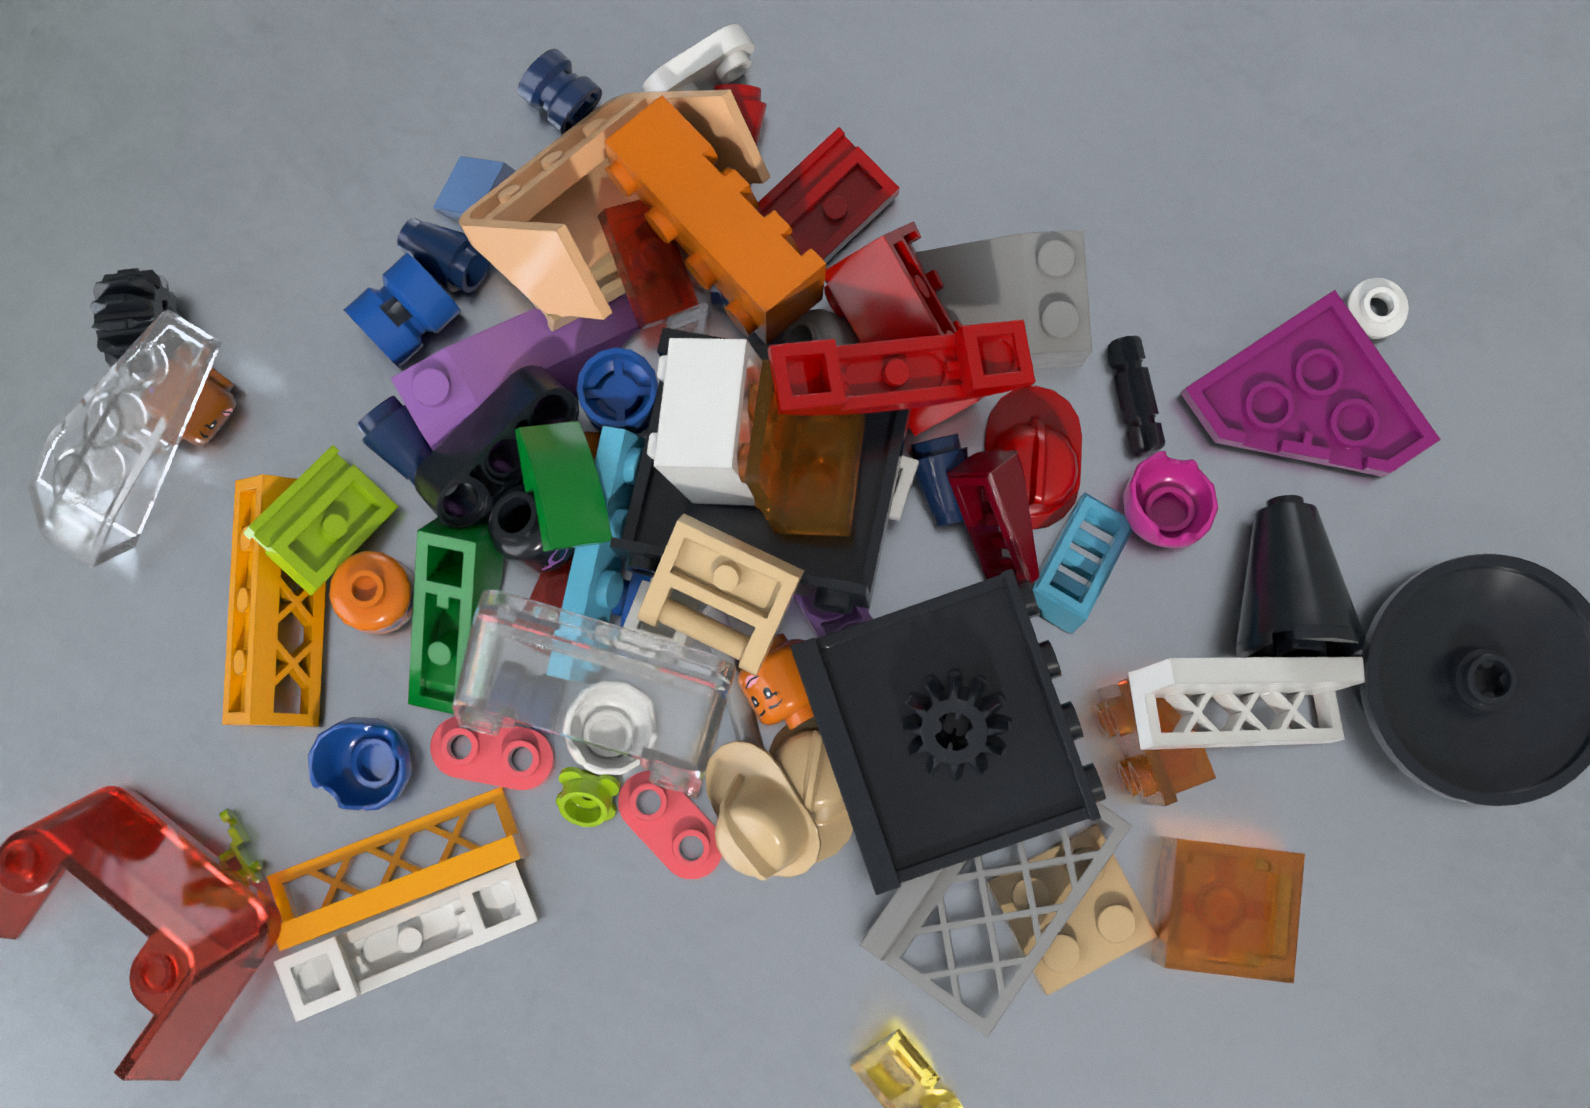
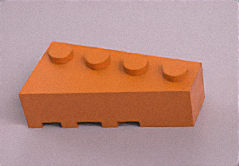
(714, 221)

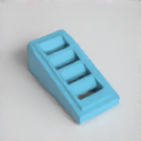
(1059, 596)

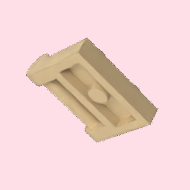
(727, 577)

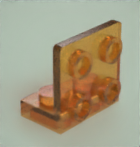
(800, 465)
(1149, 773)

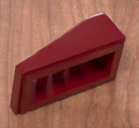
(994, 495)

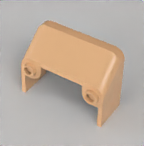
(544, 217)

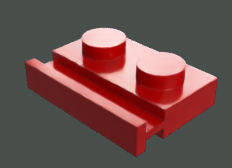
(830, 196)

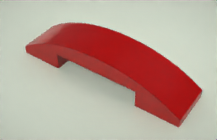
(900, 373)

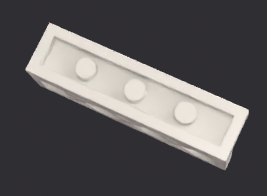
(1244, 677)

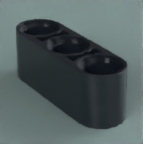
(466, 454)

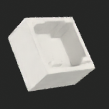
(705, 418)

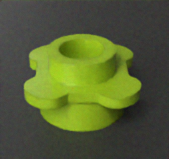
(586, 797)

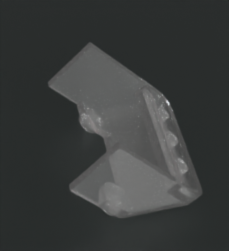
(593, 686)

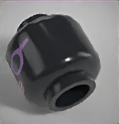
(517, 534)

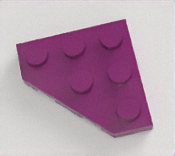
(1314, 396)

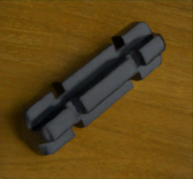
(1136, 395)

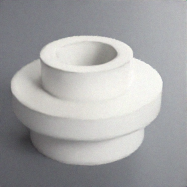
(1395, 299)

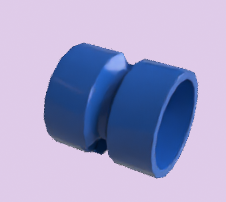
(419, 296)
(618, 390)

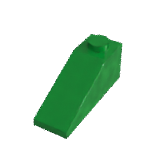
(448, 582)

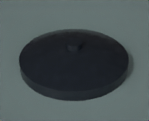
(1482, 680)

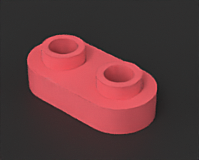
(491, 756)
(669, 826)

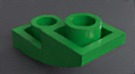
(564, 484)

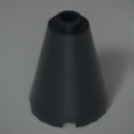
(1295, 589)

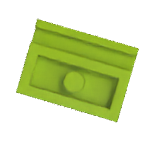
(321, 520)

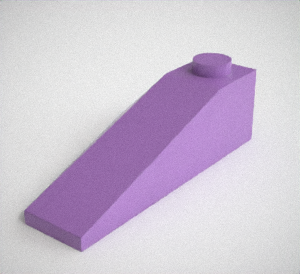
(463, 375)

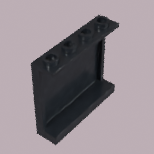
(836, 568)
(928, 822)

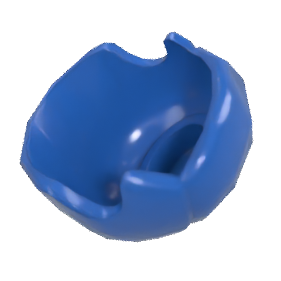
(360, 763)

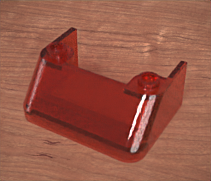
(199, 915)

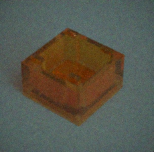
(1228, 909)

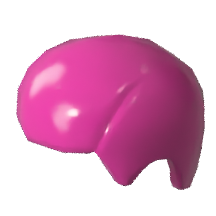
(1169, 501)

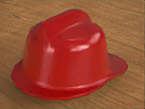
(1049, 444)

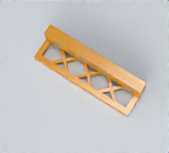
(255, 618)
(396, 892)

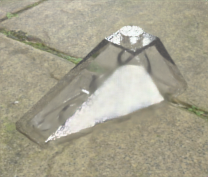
(118, 442)

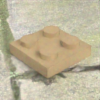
(1100, 928)

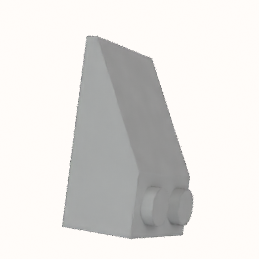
(1021, 278)

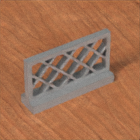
(919, 897)

